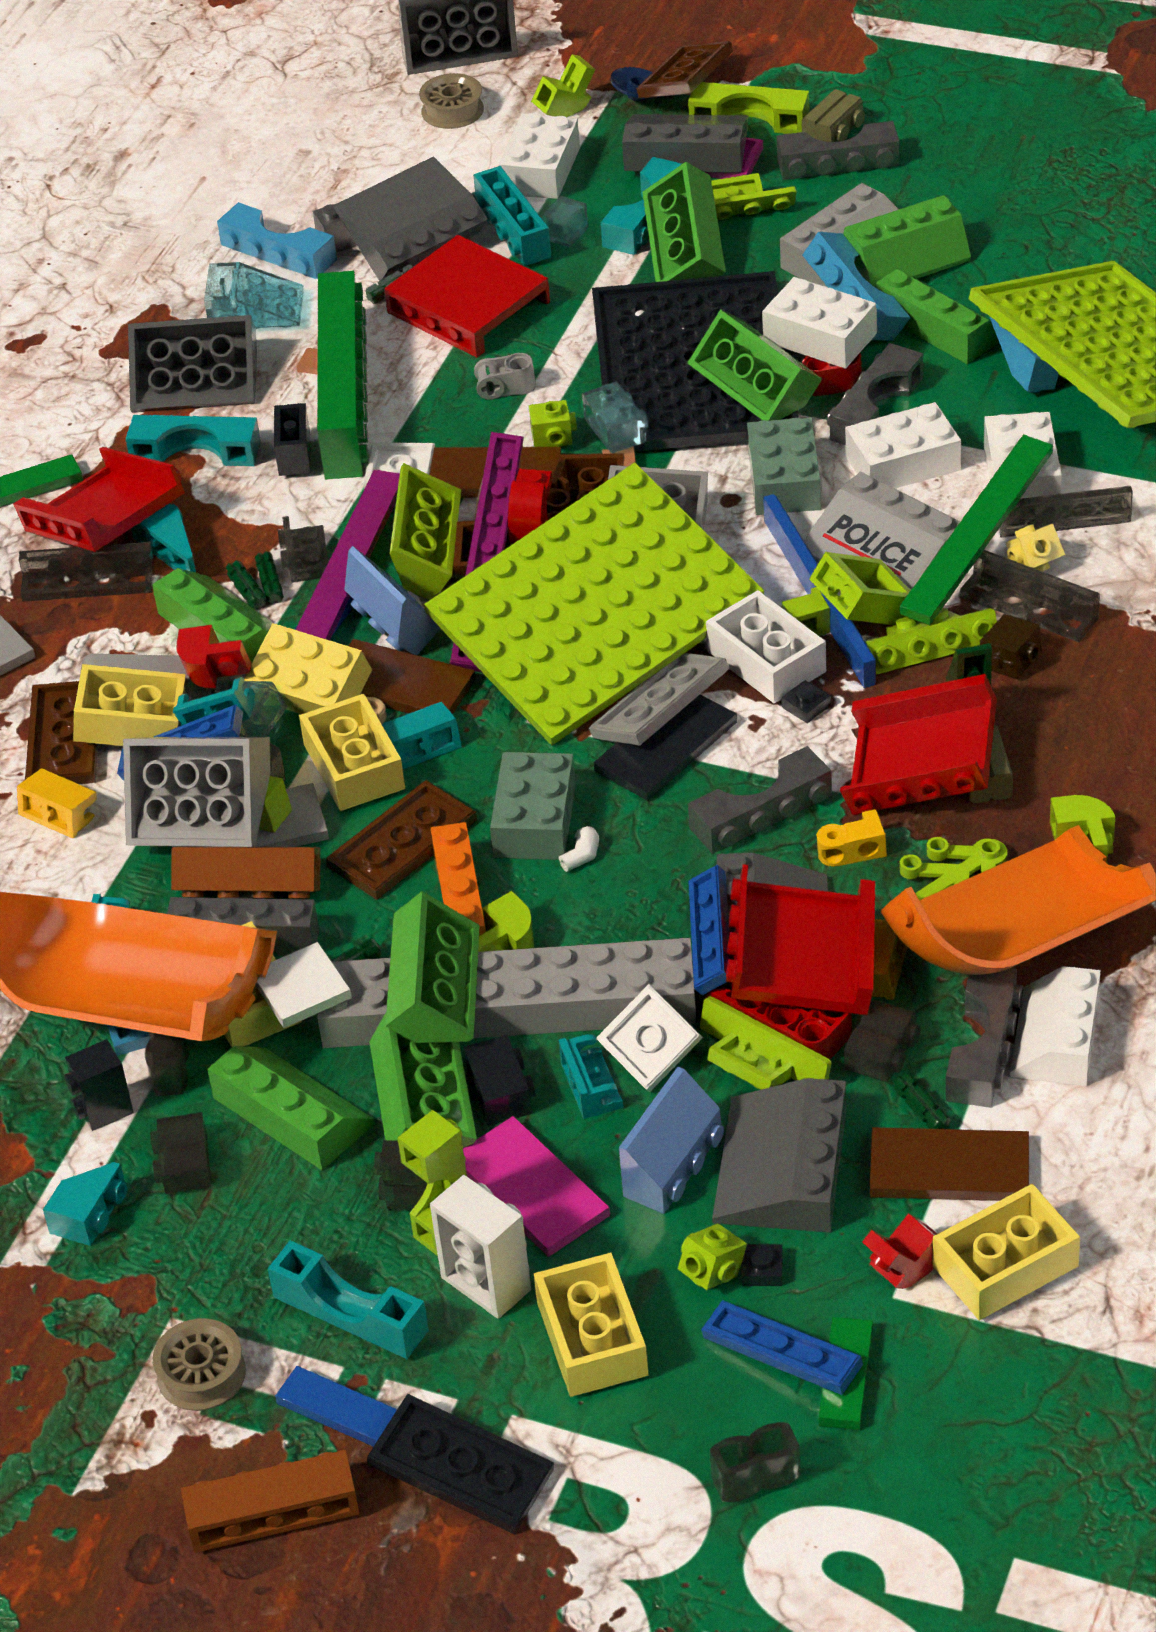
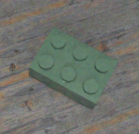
(784, 464)
(533, 805)

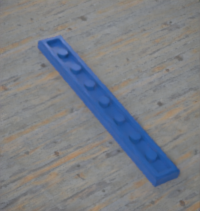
(803, 565)

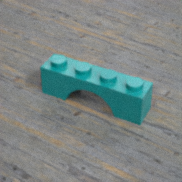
(626, 226)
(160, 436)
(311, 1285)

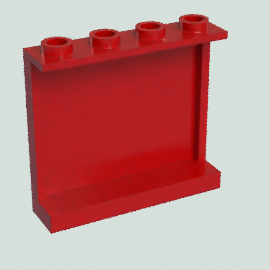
(463, 293)
(105, 502)
(922, 744)
(802, 946)

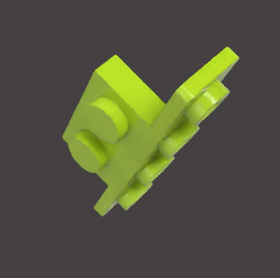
(746, 196)
(917, 642)
(756, 1050)

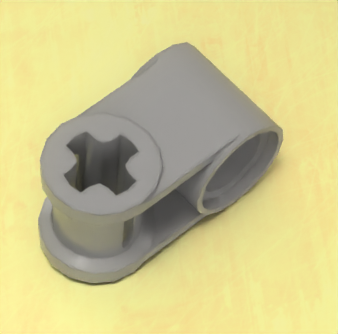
(507, 374)

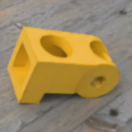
(852, 841)

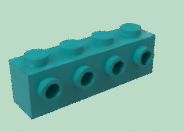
(512, 216)

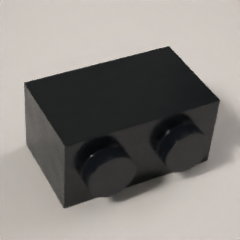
(292, 439)
(499, 1080)
(98, 1085)

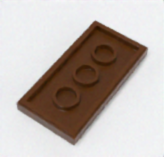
(685, 69)
(466, 465)
(412, 681)
(51, 735)
(397, 840)
(948, 1163)

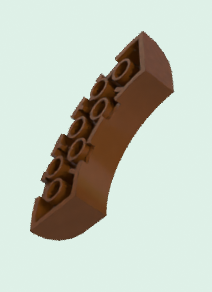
(572, 480)

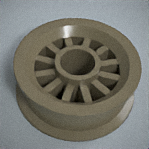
(451, 100)
(199, 1364)

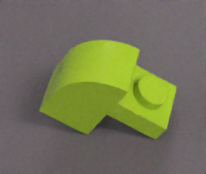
(569, 93)
(1090, 814)
(506, 925)

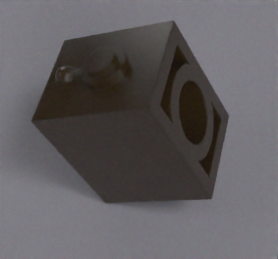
(1014, 645)

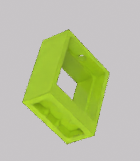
(866, 585)

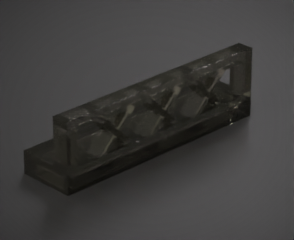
(1071, 510)
(62, 565)
(1036, 591)

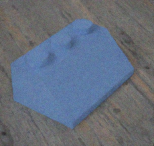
(388, 604)
(669, 1143)

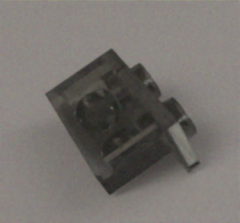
(304, 552)

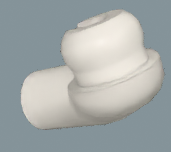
(584, 851)

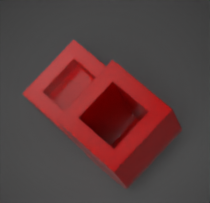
(528, 502)
(209, 659)
(905, 1254)

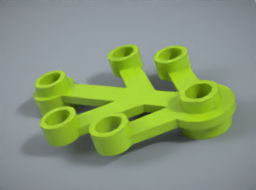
(981, 856)

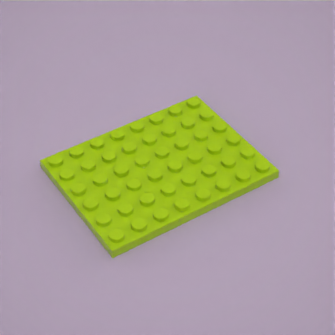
(1089, 327)
(591, 602)

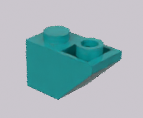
(84, 1203)

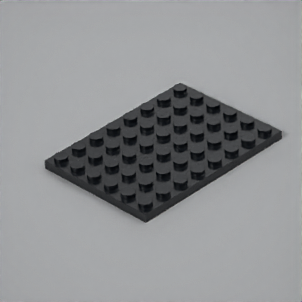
(653, 351)

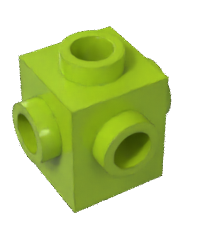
(551, 424)
(712, 1256)

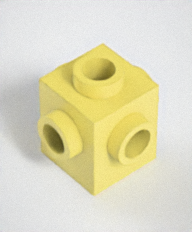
(1035, 547)

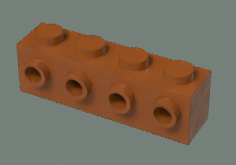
(245, 869)
(269, 1501)

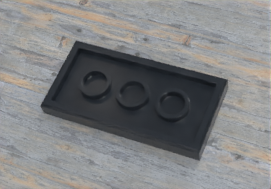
(666, 753)
(460, 1463)

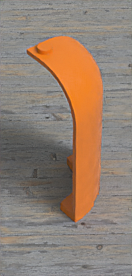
(1020, 907)
(129, 965)

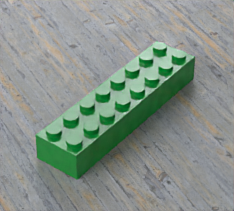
(342, 375)

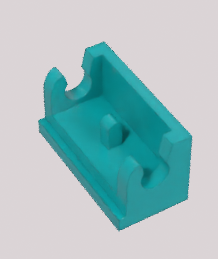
(204, 706)
(423, 734)
(589, 1076)

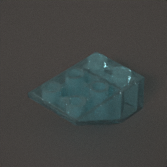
(246, 290)

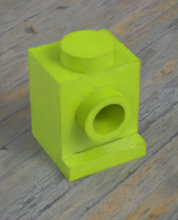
(810, 611)

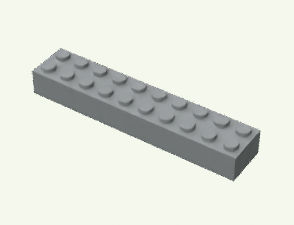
(532, 989)

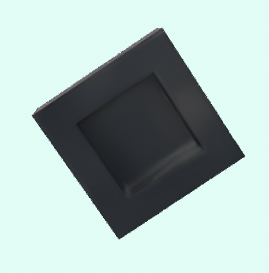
(806, 701)
(762, 1265)

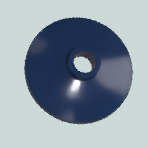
(628, 79)

